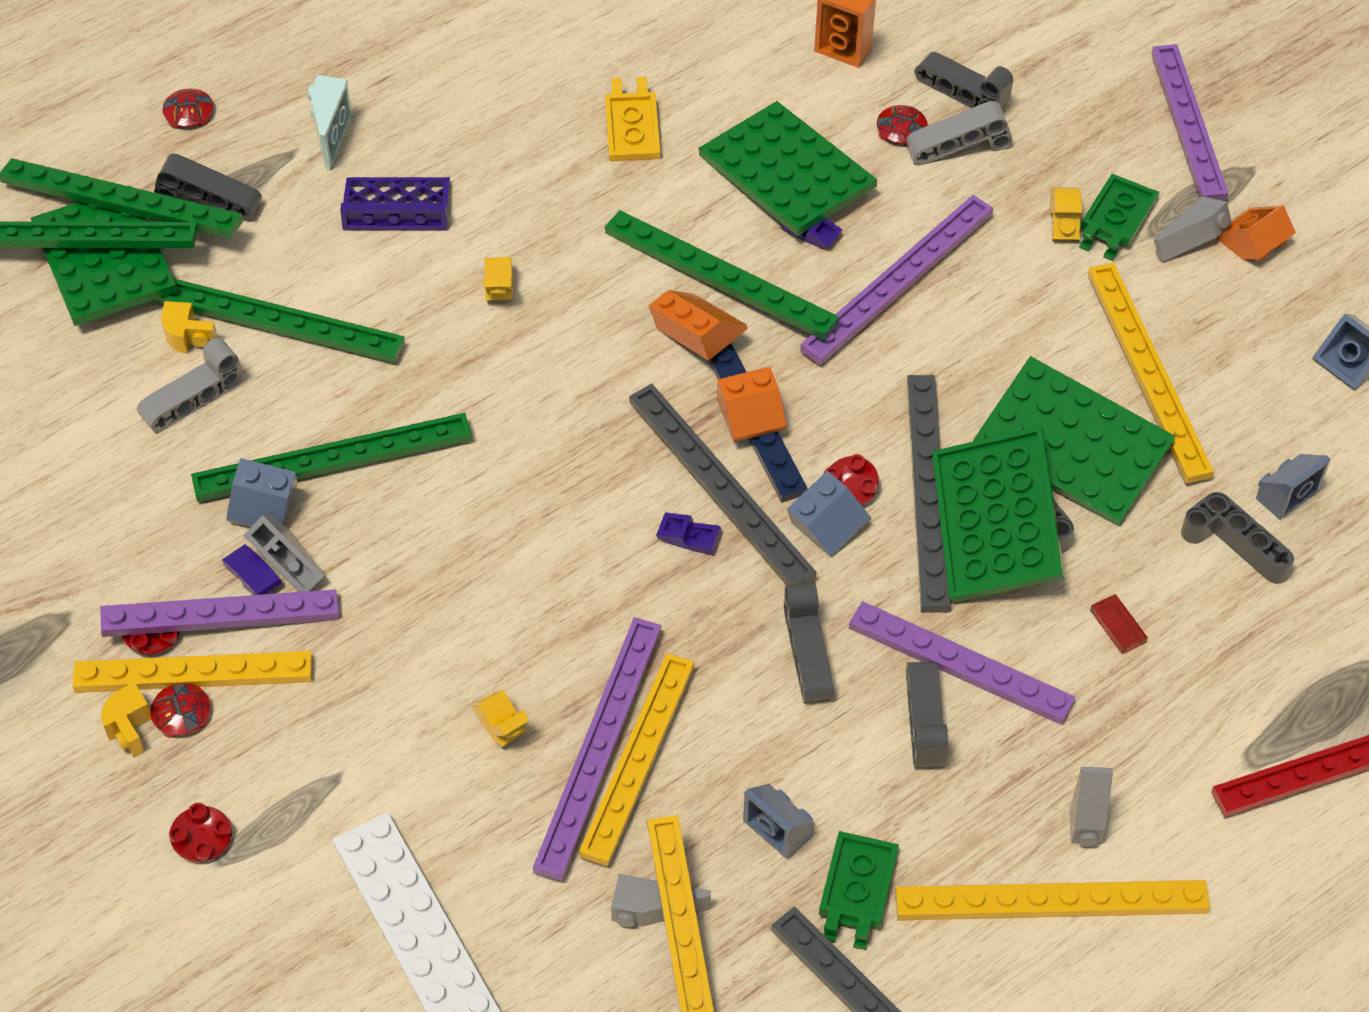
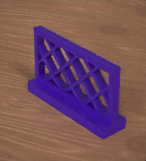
(395, 213)

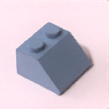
(1347, 351)
(1292, 483)
(260, 491)
(828, 514)
(777, 819)

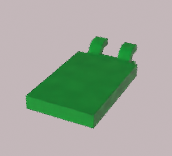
(1117, 214)
(857, 885)

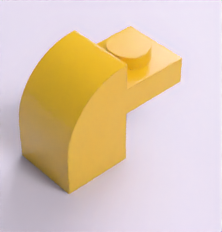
(1065, 211)
(498, 278)
(182, 329)
(122, 714)
(500, 717)

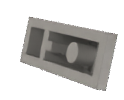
(1194, 227)
(284, 552)
(1090, 806)
(639, 904)

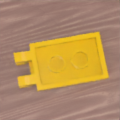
(632, 123)

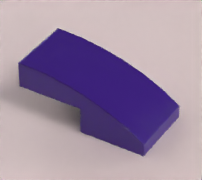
(820, 235)
(685, 533)
(251, 570)

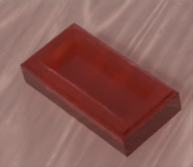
(1118, 624)

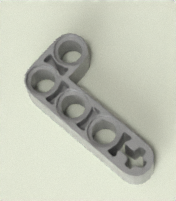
(960, 132)
(194, 389)

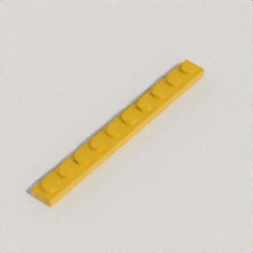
(1150, 372)
(1052, 900)

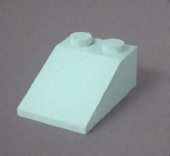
(331, 114)

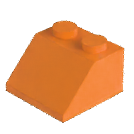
(1258, 232)
(751, 404)

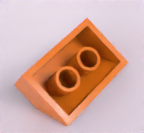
(845, 29)
(695, 322)

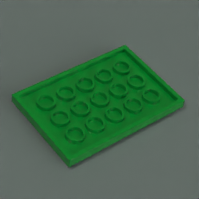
(787, 167)
(104, 279)
(1093, 445)
(997, 515)

